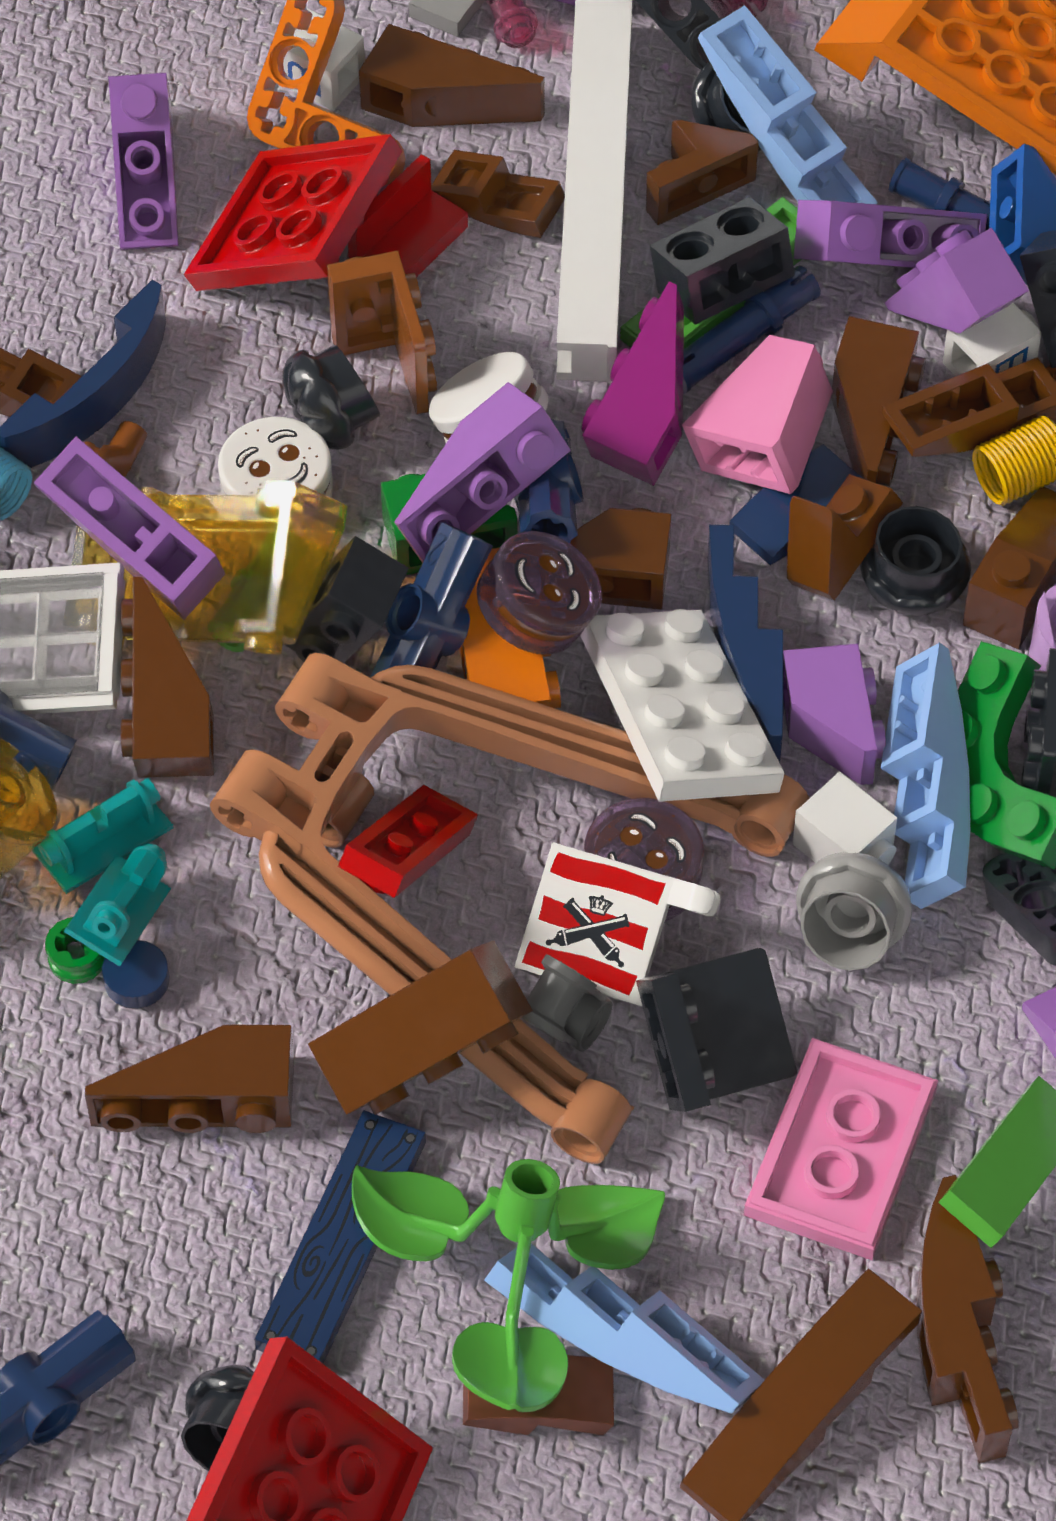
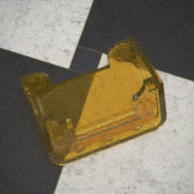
(272, 556)

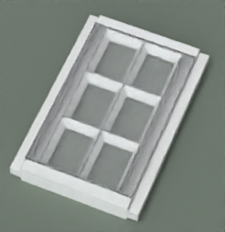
(61, 637)

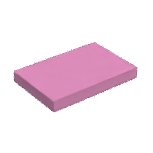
(841, 1148)

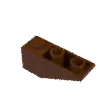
(444, 85)
(870, 371)
(170, 706)
(215, 1080)

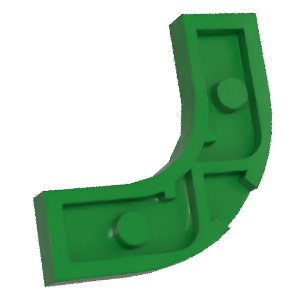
(1000, 809)

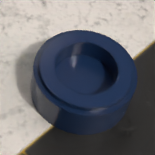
(139, 979)

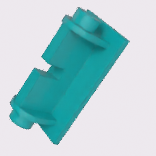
(111, 828)
(121, 903)

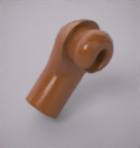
(123, 447)

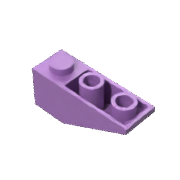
(144, 160)
(876, 232)
(959, 283)
(482, 467)

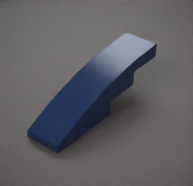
(751, 652)

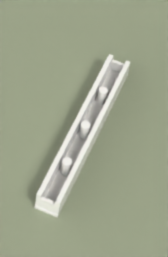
(594, 191)

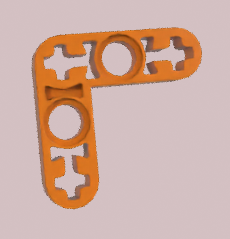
(301, 113)

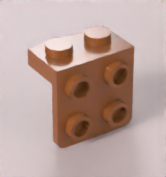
(376, 308)

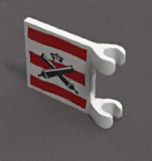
(604, 918)

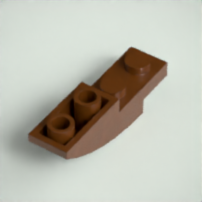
(953, 1334)

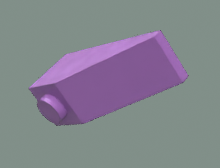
(131, 527)

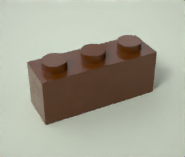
(422, 1030)

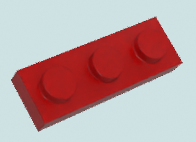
(407, 841)

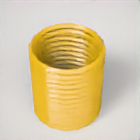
(1017, 461)

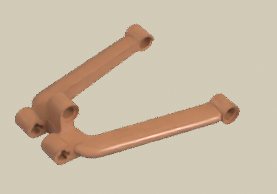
(321, 802)

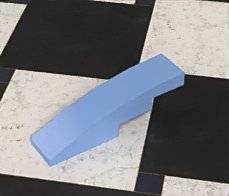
(779, 111)
(931, 762)
(643, 1340)

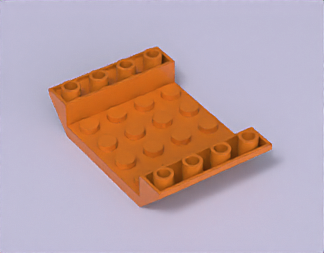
(973, 54)

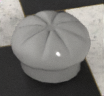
(852, 909)

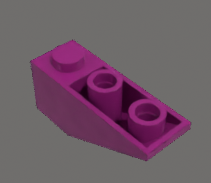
(643, 407)

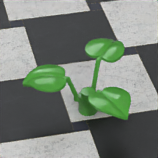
(601, 1225)

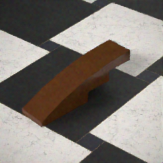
(972, 408)
(801, 1399)

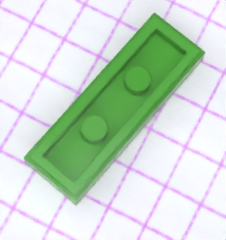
(1007, 1166)

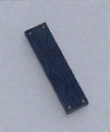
(335, 1247)

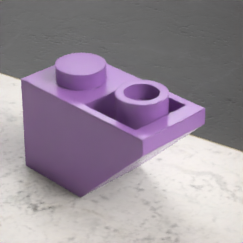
(830, 709)

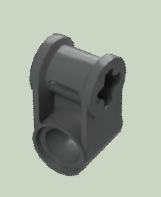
(567, 1005)

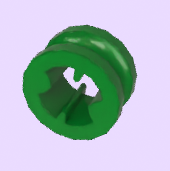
(60, 960)

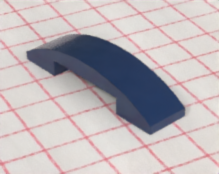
(45, 429)

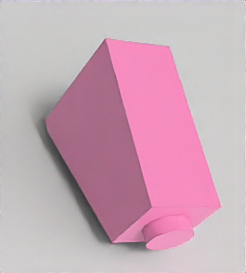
(763, 416)

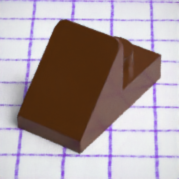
(702, 168)
(834, 539)

